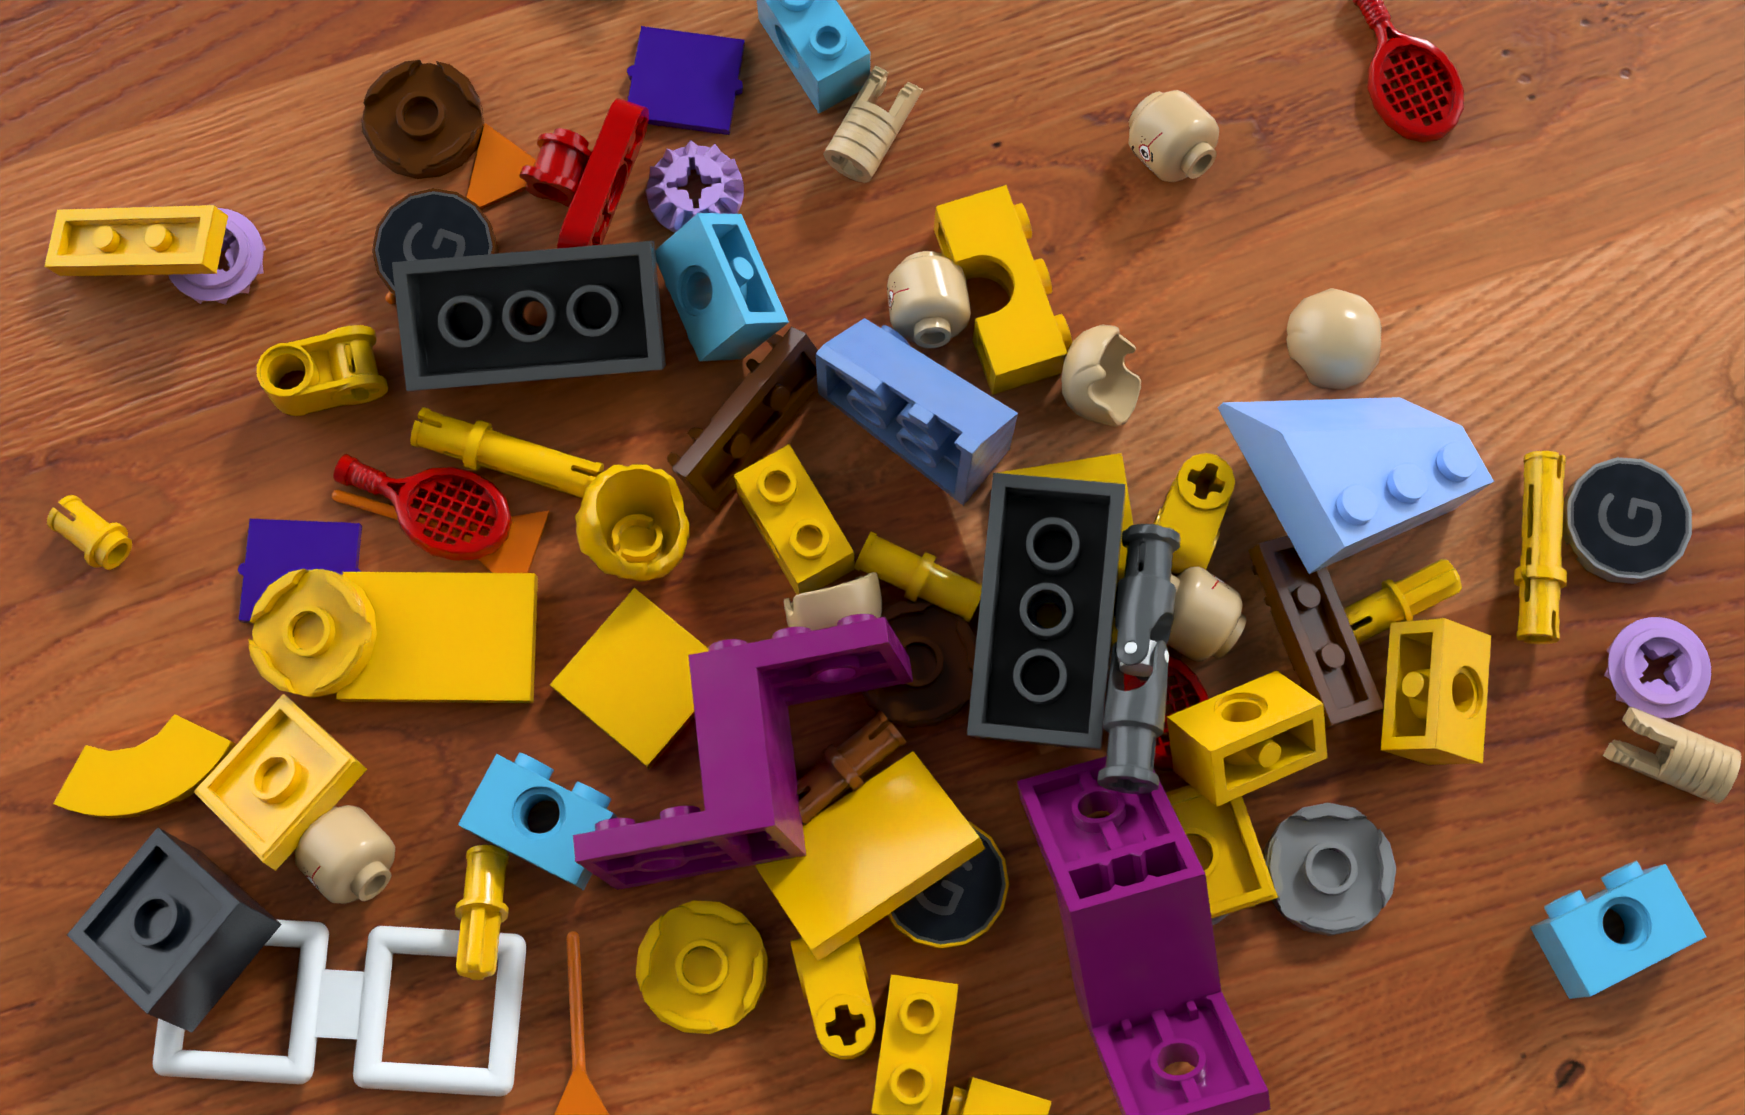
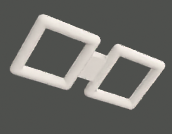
(355, 1007)

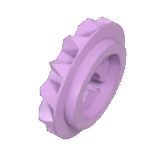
(672, 205)
(244, 261)
(1686, 676)

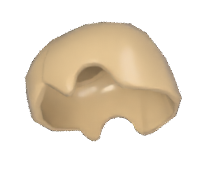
(1335, 338)
(1096, 378)
(827, 606)

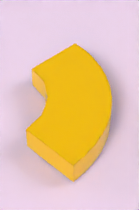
(144, 776)

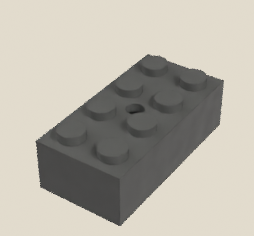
(469, 326)
(1061, 548)

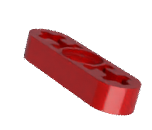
(605, 175)

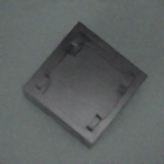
(173, 930)

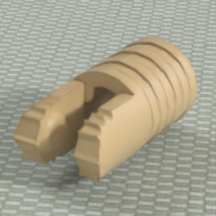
(869, 129)
(1682, 758)

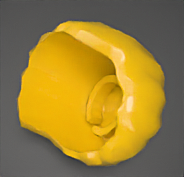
(633, 522)

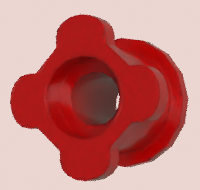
(558, 166)

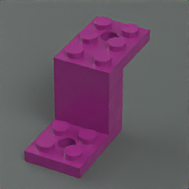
(746, 752)
(1141, 946)

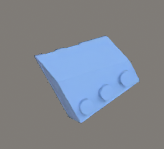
(1354, 469)

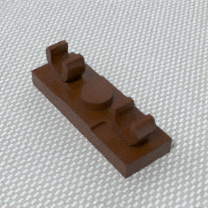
(749, 418)
(1315, 633)

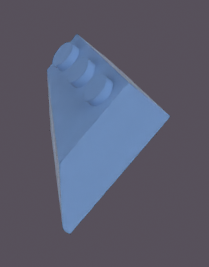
(915, 407)

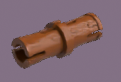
(846, 765)

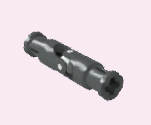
(1144, 626)

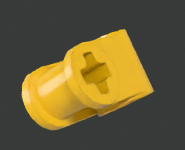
(327, 369)
(1193, 517)
(837, 985)

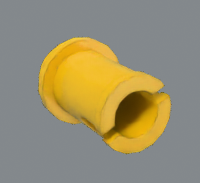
(101, 541)

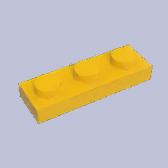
(137, 241)

